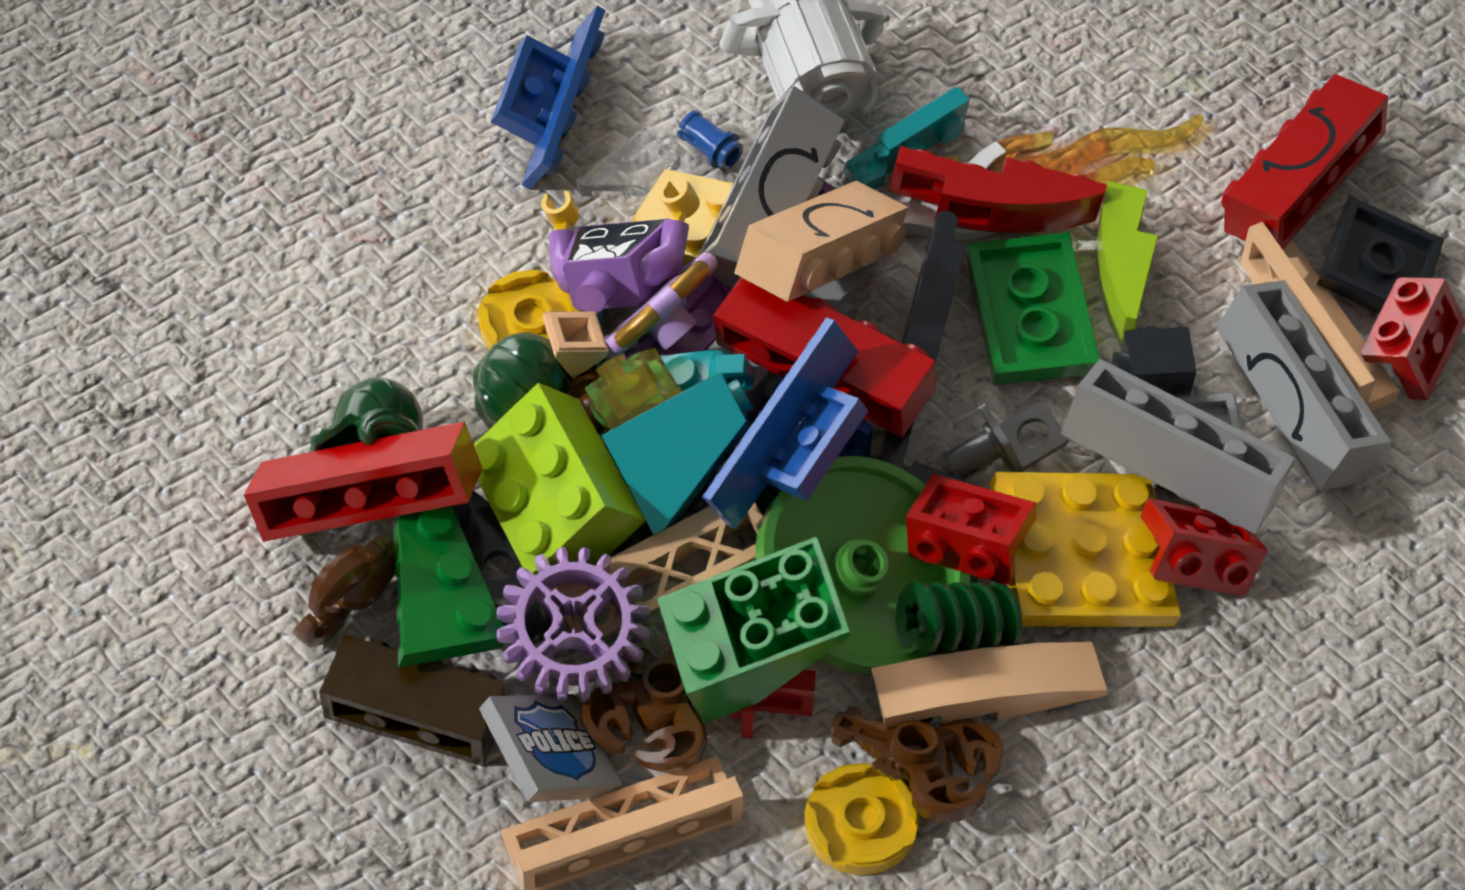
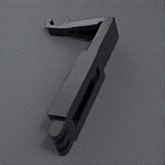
(927, 324)

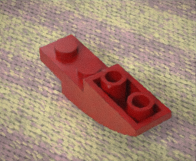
(1014, 201)

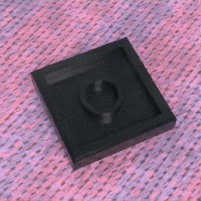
(1373, 251)

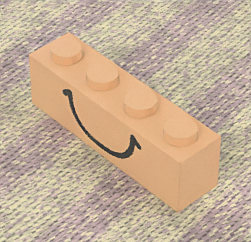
(821, 240)

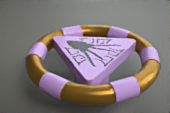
(663, 312)

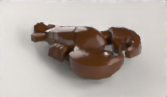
(346, 585)
(658, 704)
(923, 759)

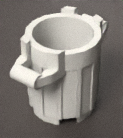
(812, 48)

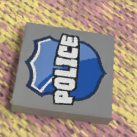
(549, 747)

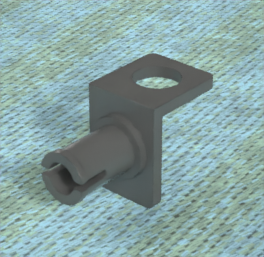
(1002, 442)

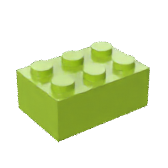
(554, 481)

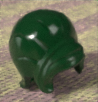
(512, 371)
(370, 412)

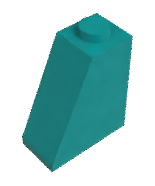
(679, 447)

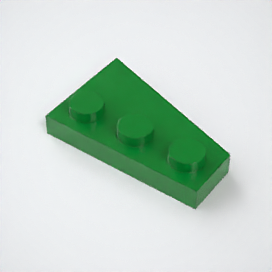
(441, 591)

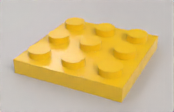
(1087, 552)

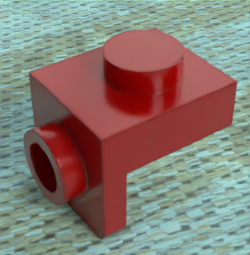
(792, 698)

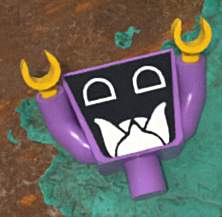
(618, 261)

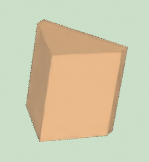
(576, 340)

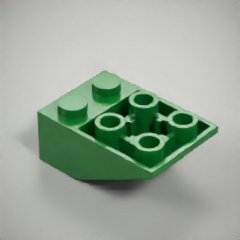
(753, 628)

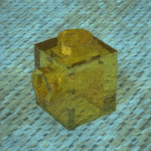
(630, 387)

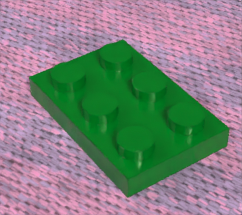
(1031, 308)

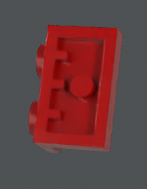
(1416, 333)
(968, 528)
(1202, 548)

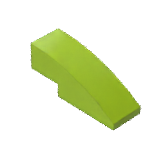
(1123, 256)

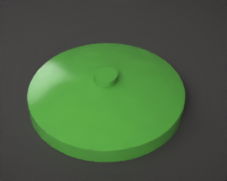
(863, 535)

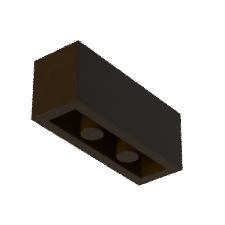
(413, 704)

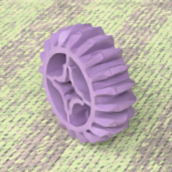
(556, 607)

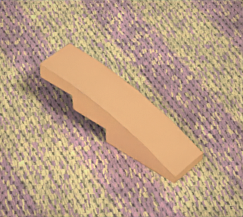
(989, 680)

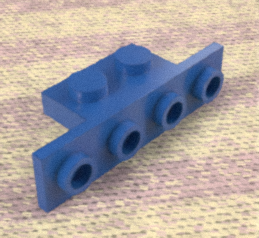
(541, 94)
(795, 432)

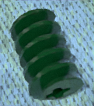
(957, 616)

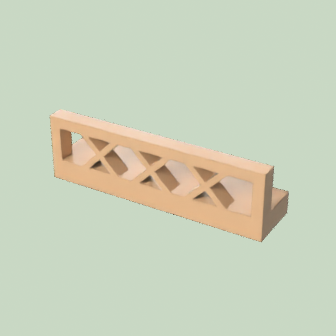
(1267, 262)
(660, 551)
(626, 833)

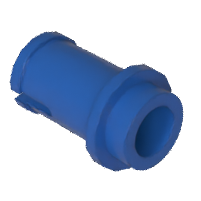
(719, 146)

